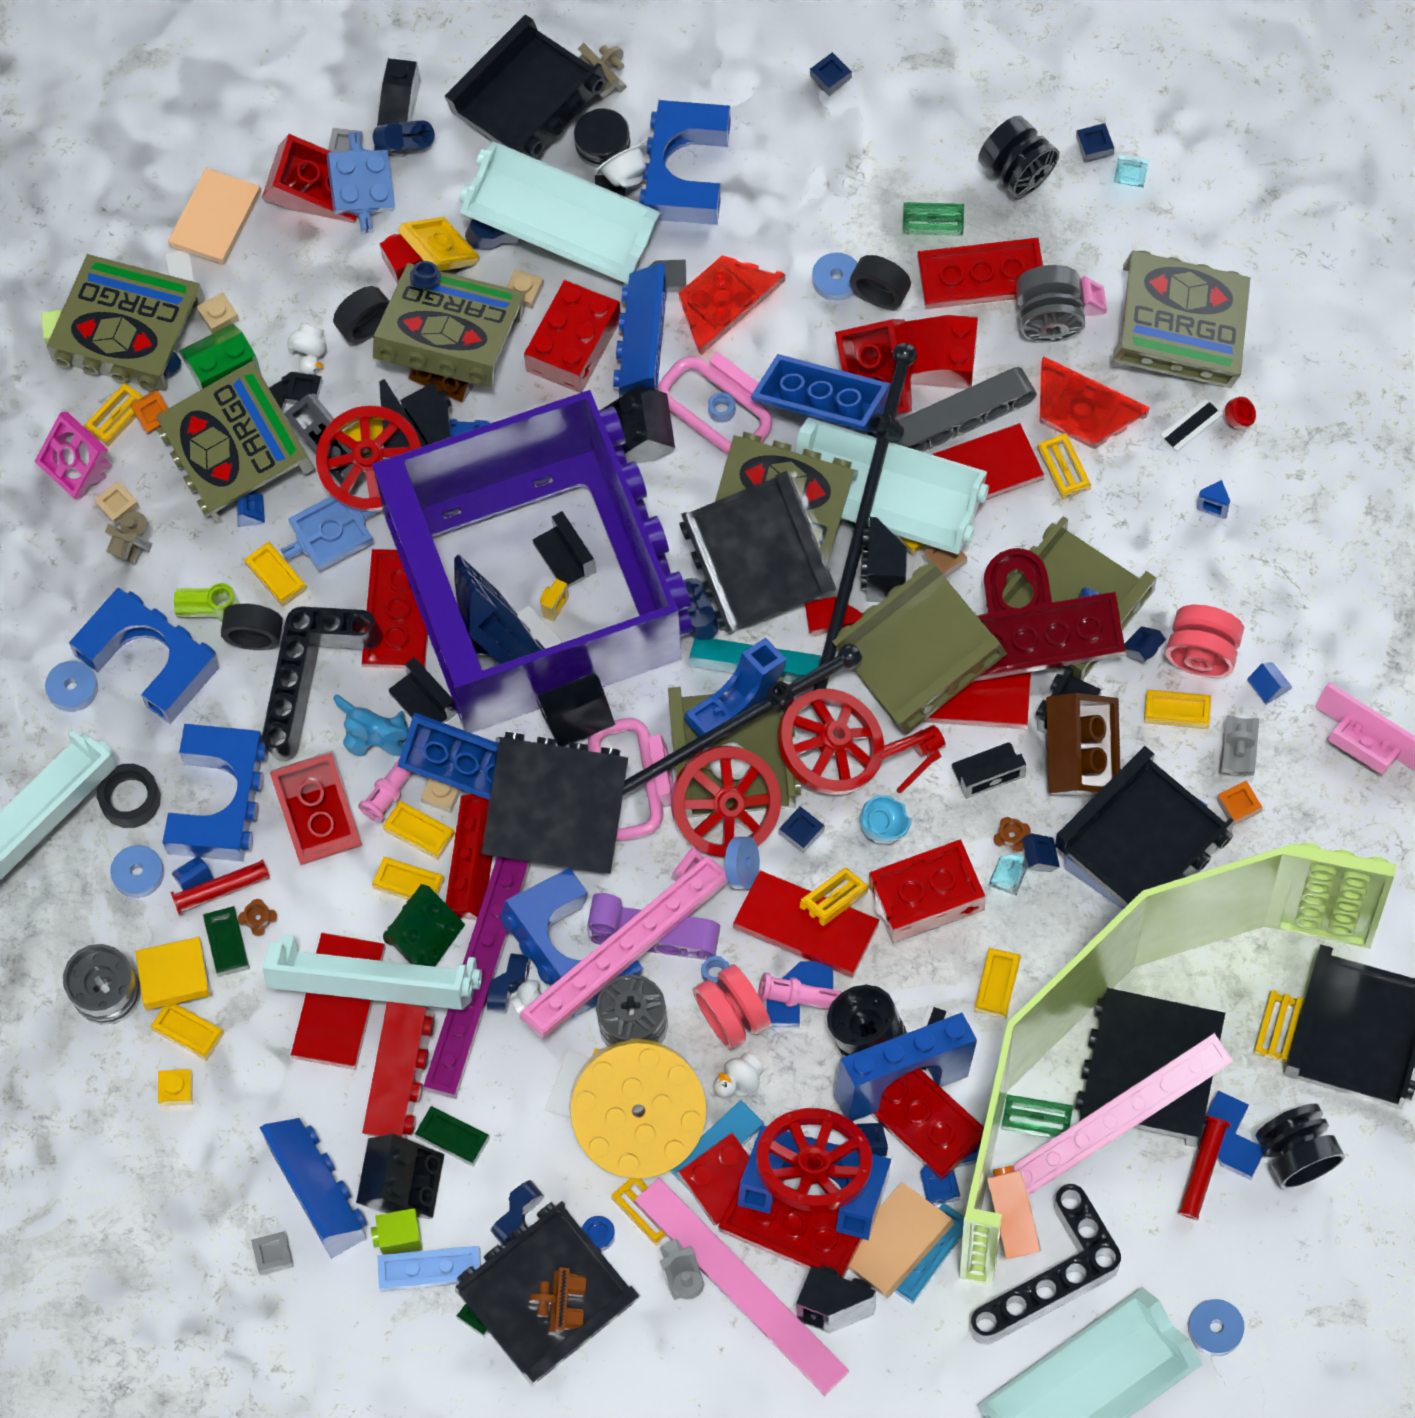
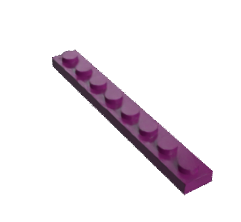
(487, 947)

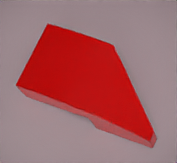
(820, 614)

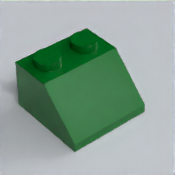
(217, 355)

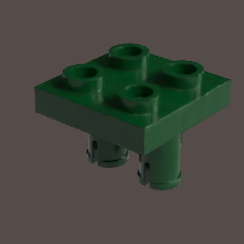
(424, 928)

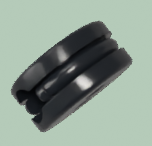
(601, 136)

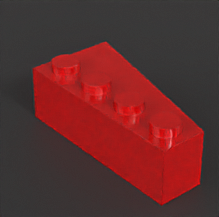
(398, 1070)

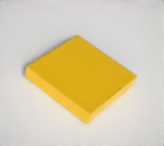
(439, 243)
(172, 973)

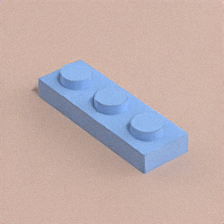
(425, 1268)

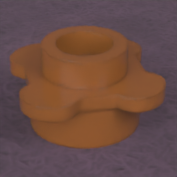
(1015, 826)
(255, 908)

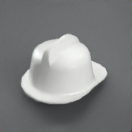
(624, 168)

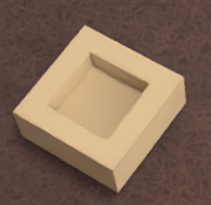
(526, 283)
(217, 313)
(116, 503)
(440, 795)

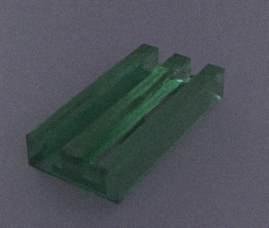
(933, 214)
(1025, 1102)

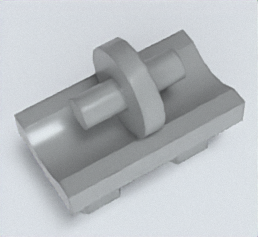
(1240, 746)
(681, 1270)

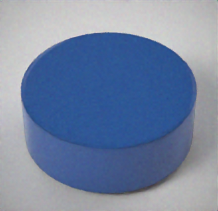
(600, 1232)

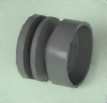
(1050, 303)
(89, 971)
(649, 1016)

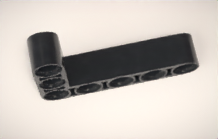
(302, 668)
(1055, 1278)

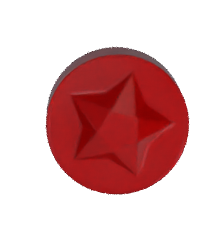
(1240, 412)

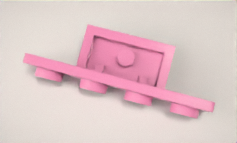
(1365, 732)

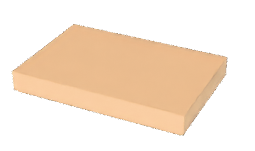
(214, 216)
(900, 1239)

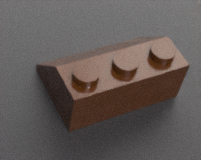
(1082, 743)

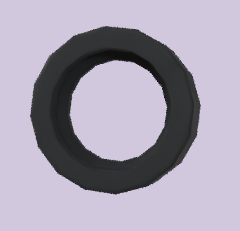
(880, 282)
(360, 314)
(251, 626)
(138, 816)

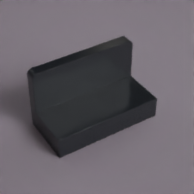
(565, 552)
(422, 694)
(989, 770)

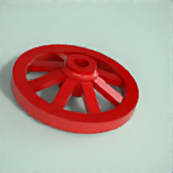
(334, 431)
(828, 743)
(721, 795)
(816, 1157)

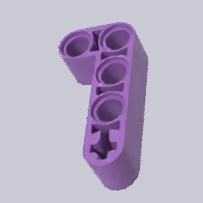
(690, 939)

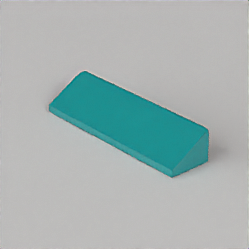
(725, 657)

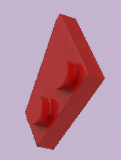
(716, 1176)

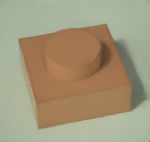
(945, 561)

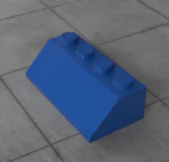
(642, 329)
(821, 392)
(449, 755)
(314, 1185)

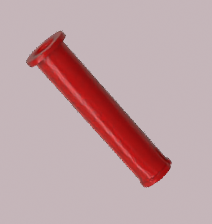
(220, 886)
(1203, 1167)

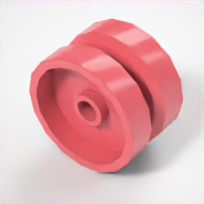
(1205, 641)
(732, 1006)

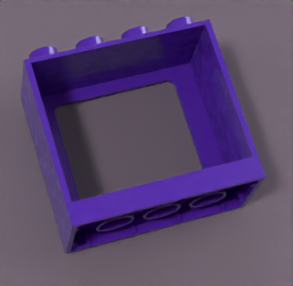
(498, 472)

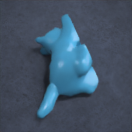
(370, 729)

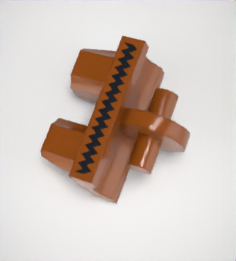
(563, 1285)

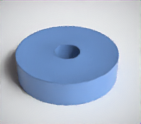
(831, 265)
(76, 698)
(742, 862)
(137, 885)
(1216, 1312)

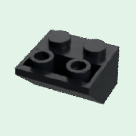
(645, 424)
(882, 561)
(400, 1176)
(833, 1301)

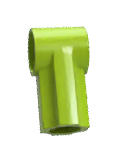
(203, 601)

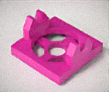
(92, 473)

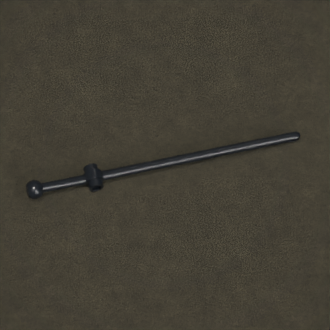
(885, 429)
(779, 698)

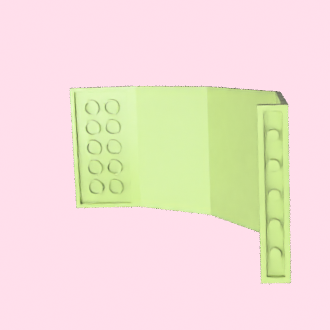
(1282, 889)

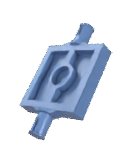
(360, 182)
(328, 533)

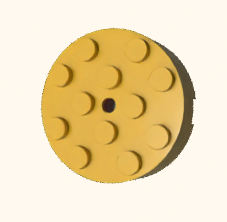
(642, 1141)

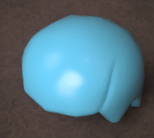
(884, 819)

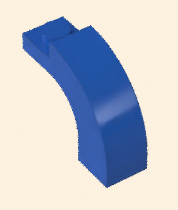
(755, 674)

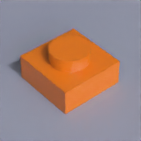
(147, 409)
(1239, 802)

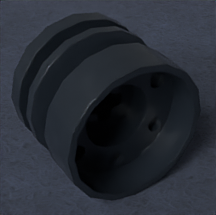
(1018, 156)
(863, 1019)
(1298, 1143)

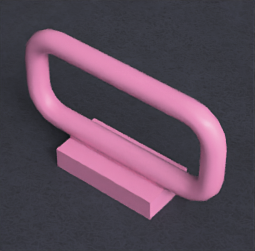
(730, 380)
(658, 789)

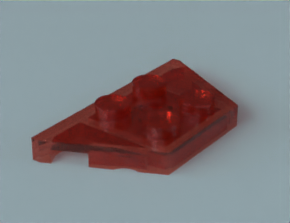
(724, 297)
(1083, 406)

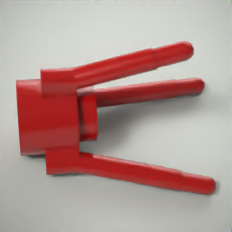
(925, 742)

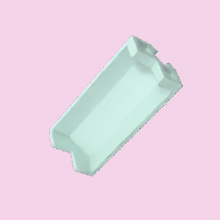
(558, 211)
(916, 493)
(52, 797)
(369, 979)
(1104, 1369)

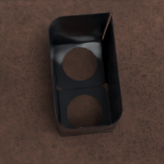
(576, 710)

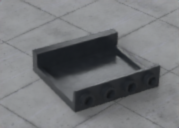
(525, 89)
(757, 553)
(554, 803)
(1142, 831)
(1356, 1031)
(1135, 1041)
(502, 1287)

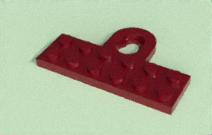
(1046, 631)

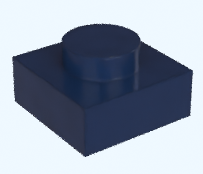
(830, 73)
(1095, 142)
(1144, 643)
(801, 829)
(1040, 852)
(876, 1136)

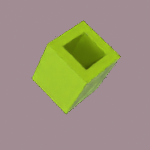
(397, 1232)

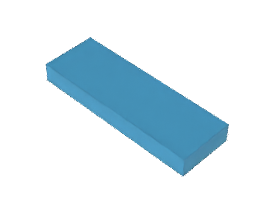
(738, 1119)
(923, 1273)

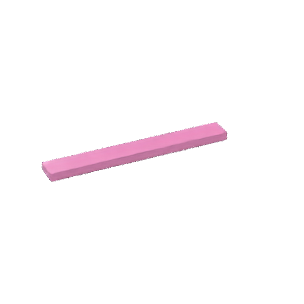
(624, 947)
(1123, 1113)
(743, 1287)

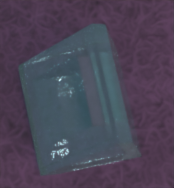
(1131, 171)
(1009, 873)

